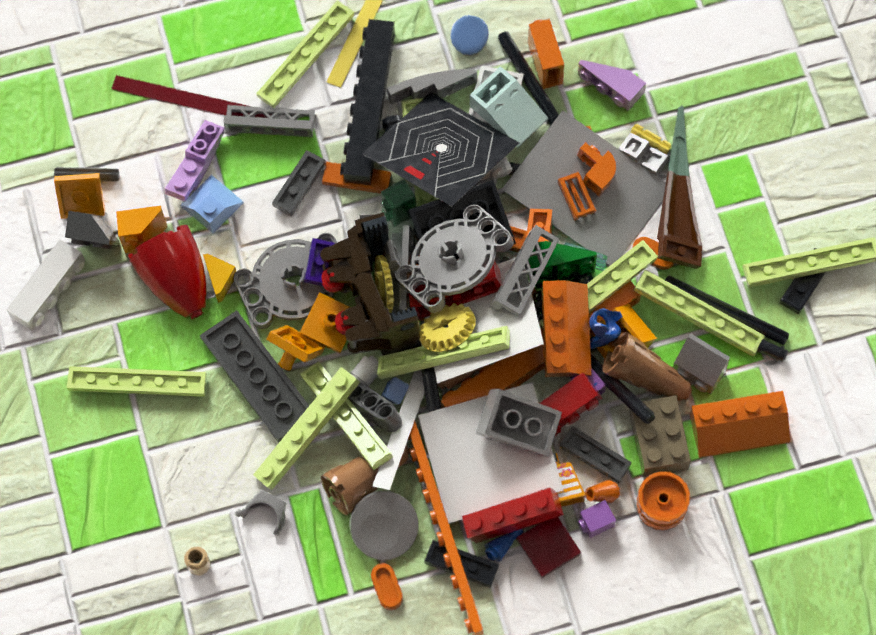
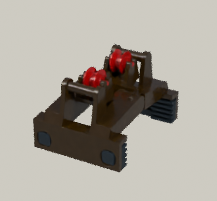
(350, 267)

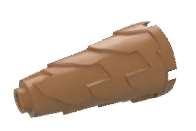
(644, 368)
(352, 482)

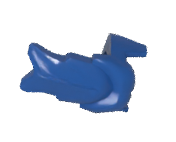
(604, 333)

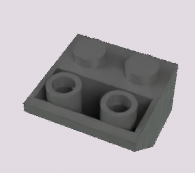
(88, 228)

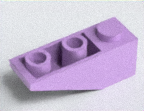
(617, 83)

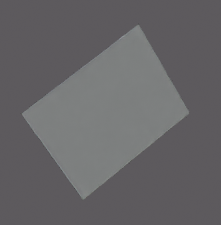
(619, 210)

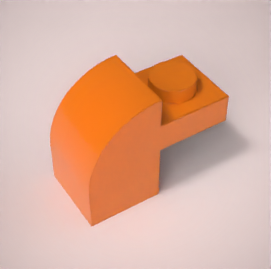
(601, 170)

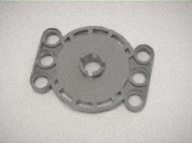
(438, 266)
(273, 287)

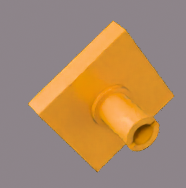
(79, 194)
(321, 323)
(294, 346)

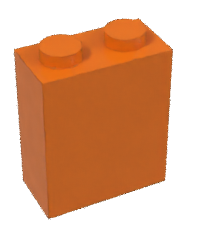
(545, 53)

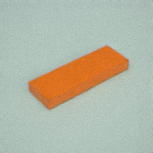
(332, 177)

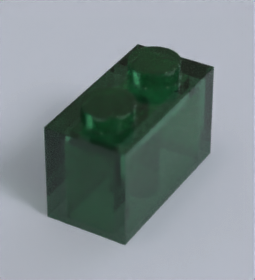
(397, 201)

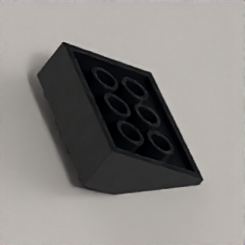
(436, 212)

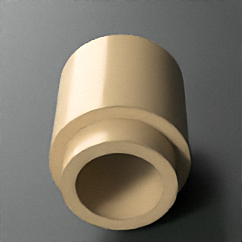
(197, 554)

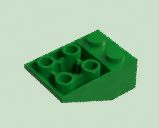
(563, 263)

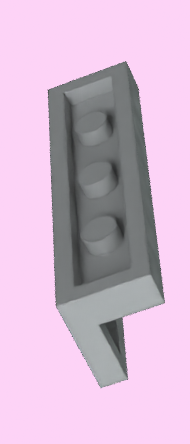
(269, 125)
(405, 245)
(516, 270)

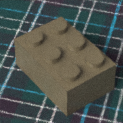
(663, 441)

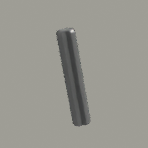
(106, 174)

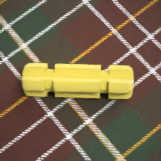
(654, 140)

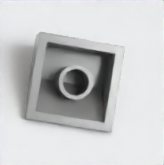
(701, 364)

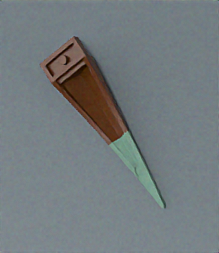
(678, 223)

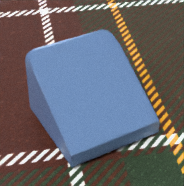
(395, 390)

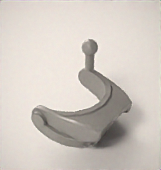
(277, 504)

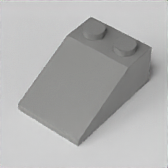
(518, 422)

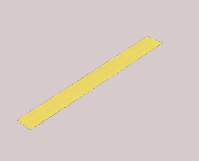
(353, 43)

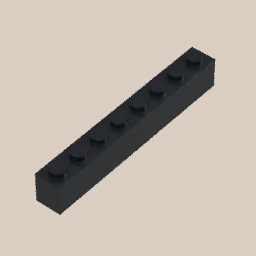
(369, 100)

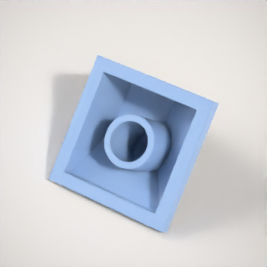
(212, 204)

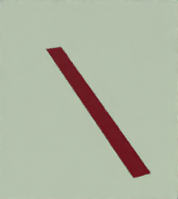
(176, 96)

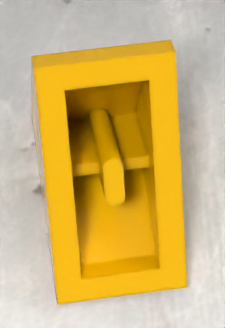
(221, 275)

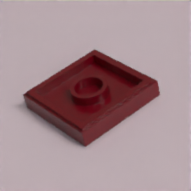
(548, 546)

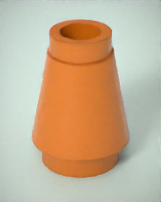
(603, 491)

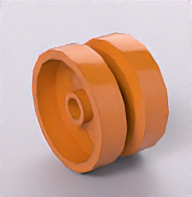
(675, 499)

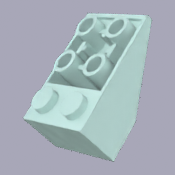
(507, 106)

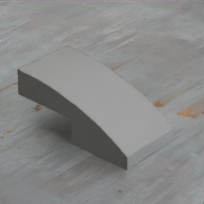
(644, 154)
(391, 254)

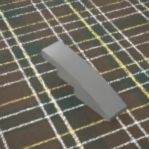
(440, 83)

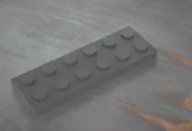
(255, 374)

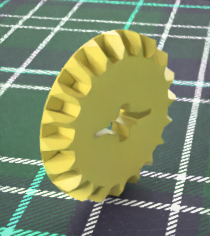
(384, 281)
(437, 337)

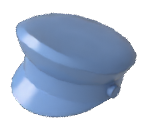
(469, 35)

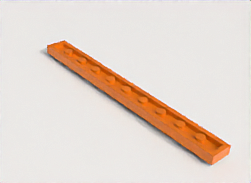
(445, 535)

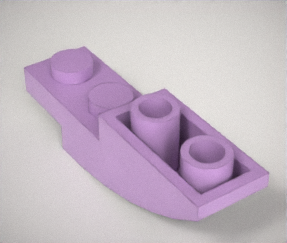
(196, 161)

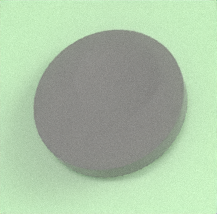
(383, 525)

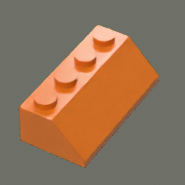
(565, 328)
(740, 424)

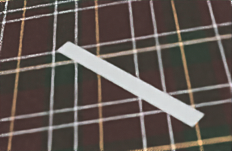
(399, 438)

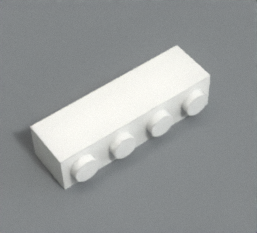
(46, 285)

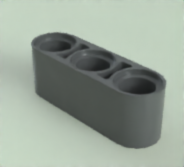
(375, 408)

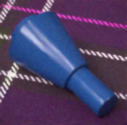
(498, 547)

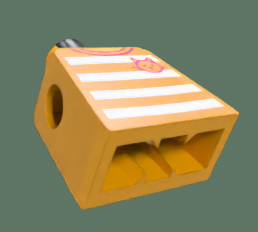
(573, 491)

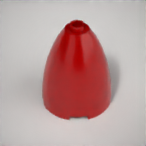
(173, 271)

